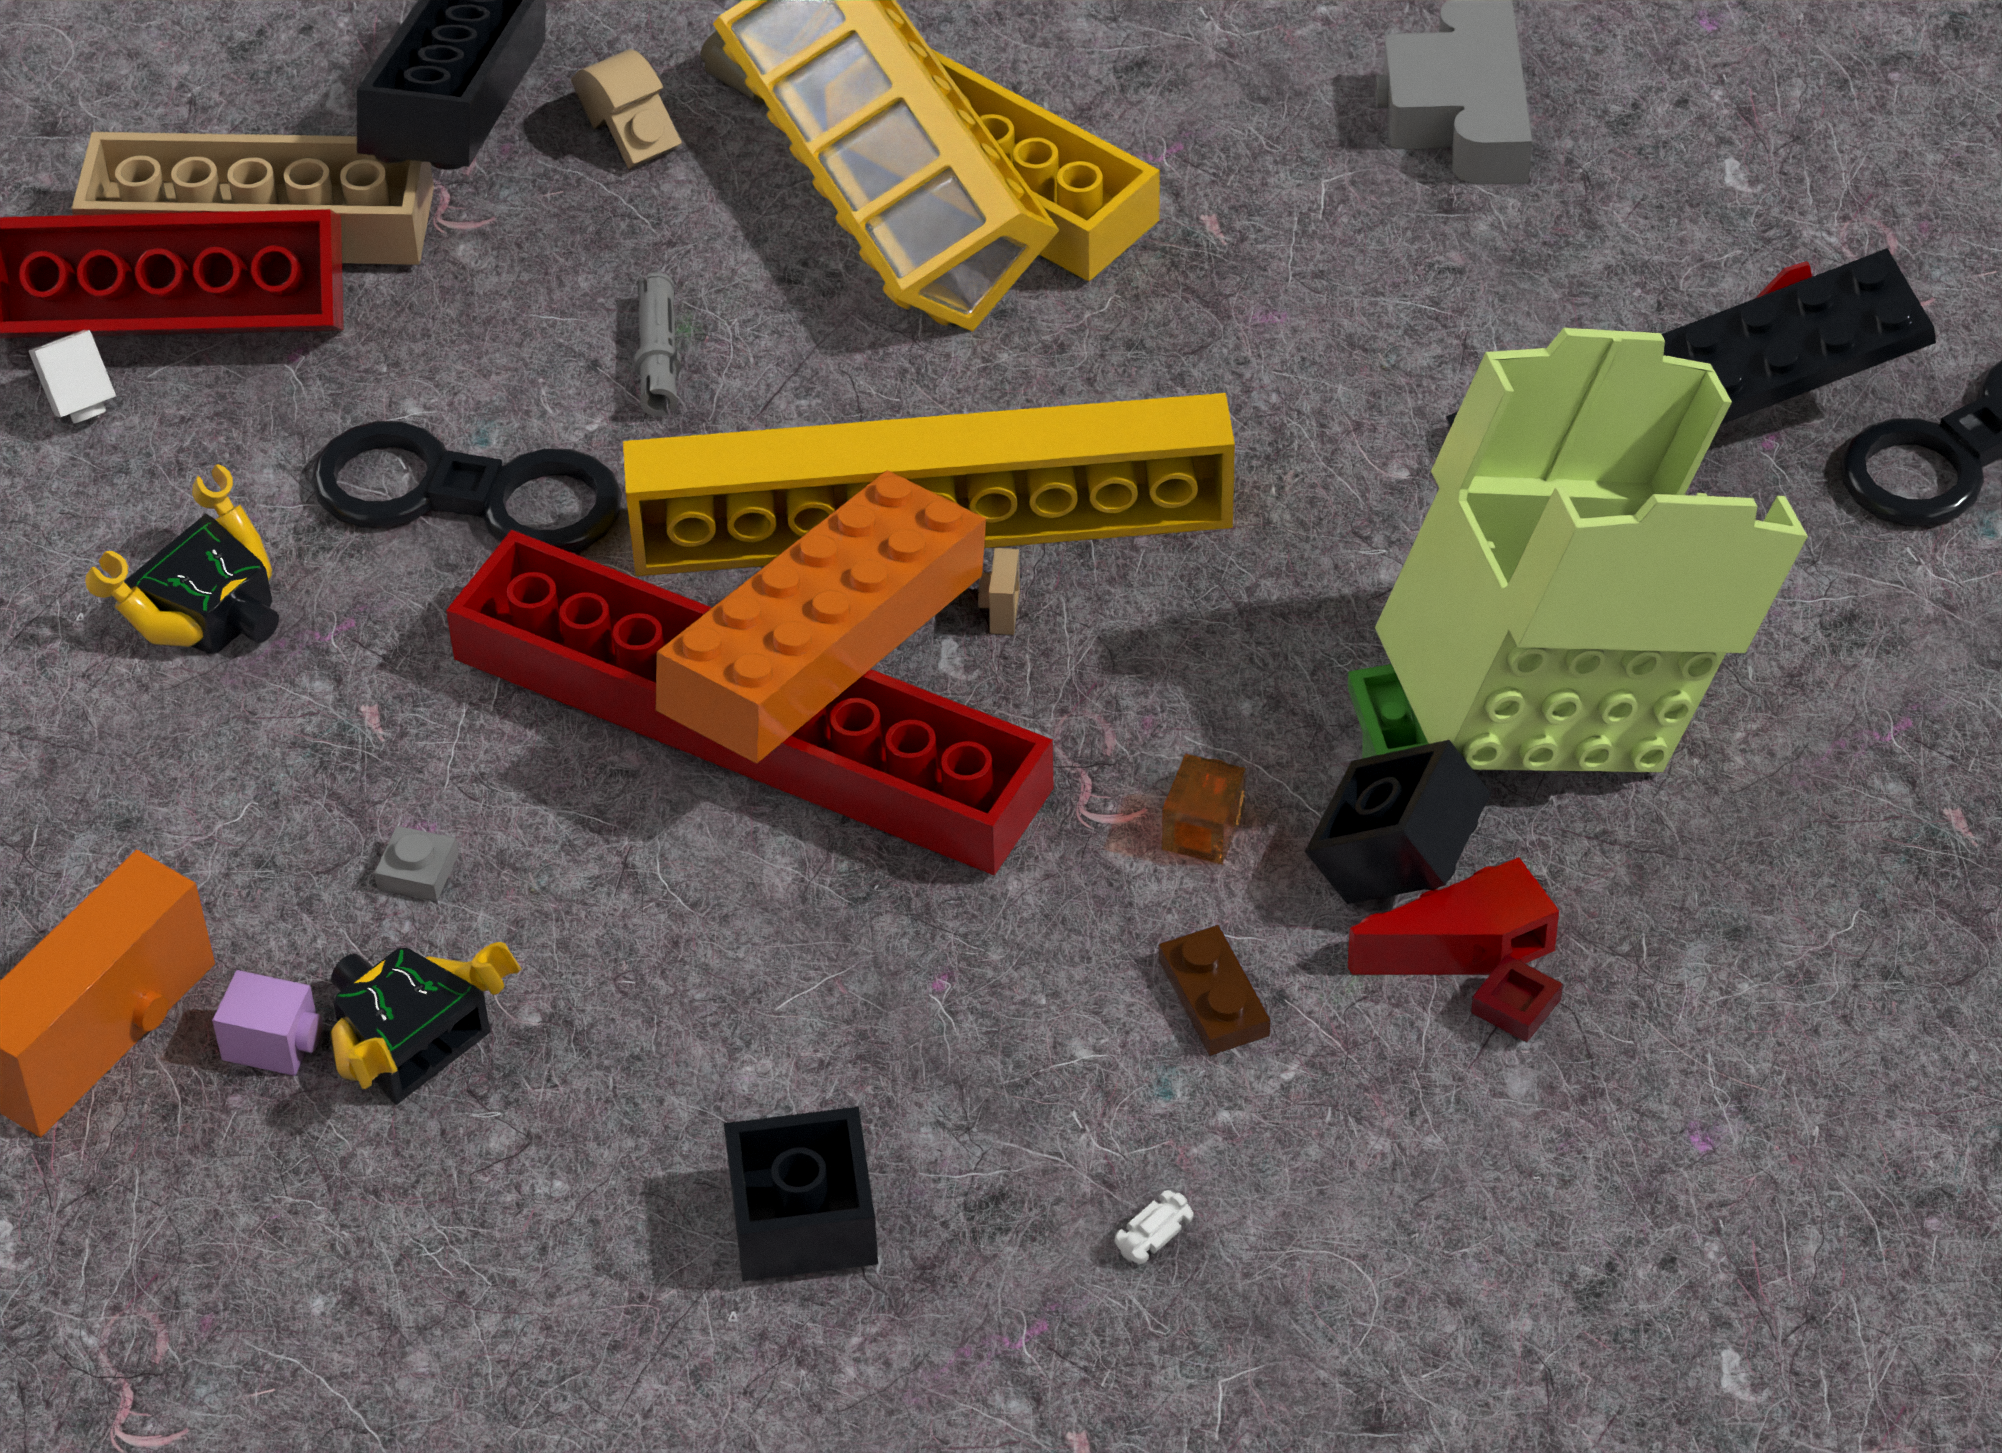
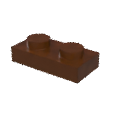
(1214, 990)

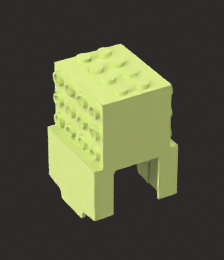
(1564, 575)

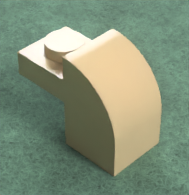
(626, 98)

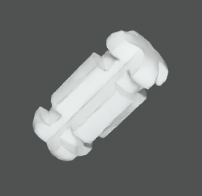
(1154, 1227)

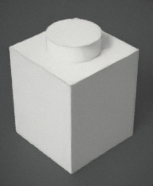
(73, 376)

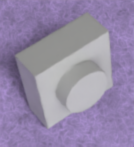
(416, 863)

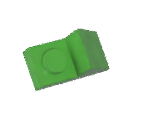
(1383, 711)

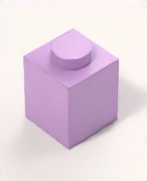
(267, 1023)

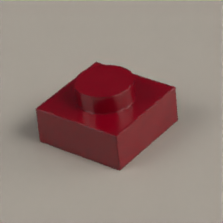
(1516, 998)

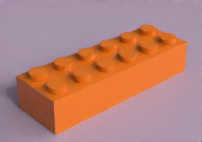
(819, 616)

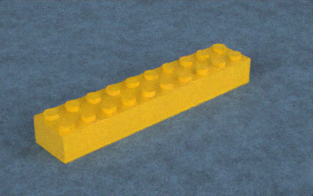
(1025, 470)

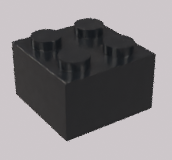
(1398, 822)
(801, 1194)

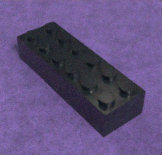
(447, 79)

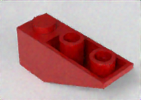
(1459, 927)

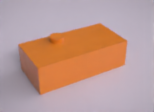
(97, 987)

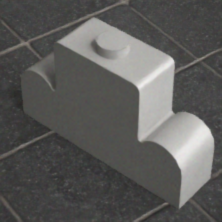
(1461, 92)

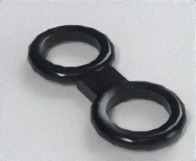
(1964, 437)
(463, 484)

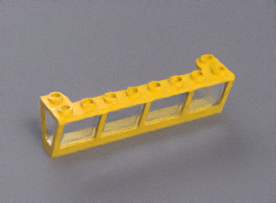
(892, 150)

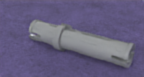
(656, 357)

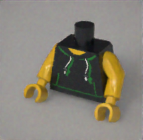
(200, 585)
(411, 1014)

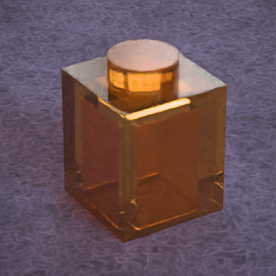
(1203, 808)

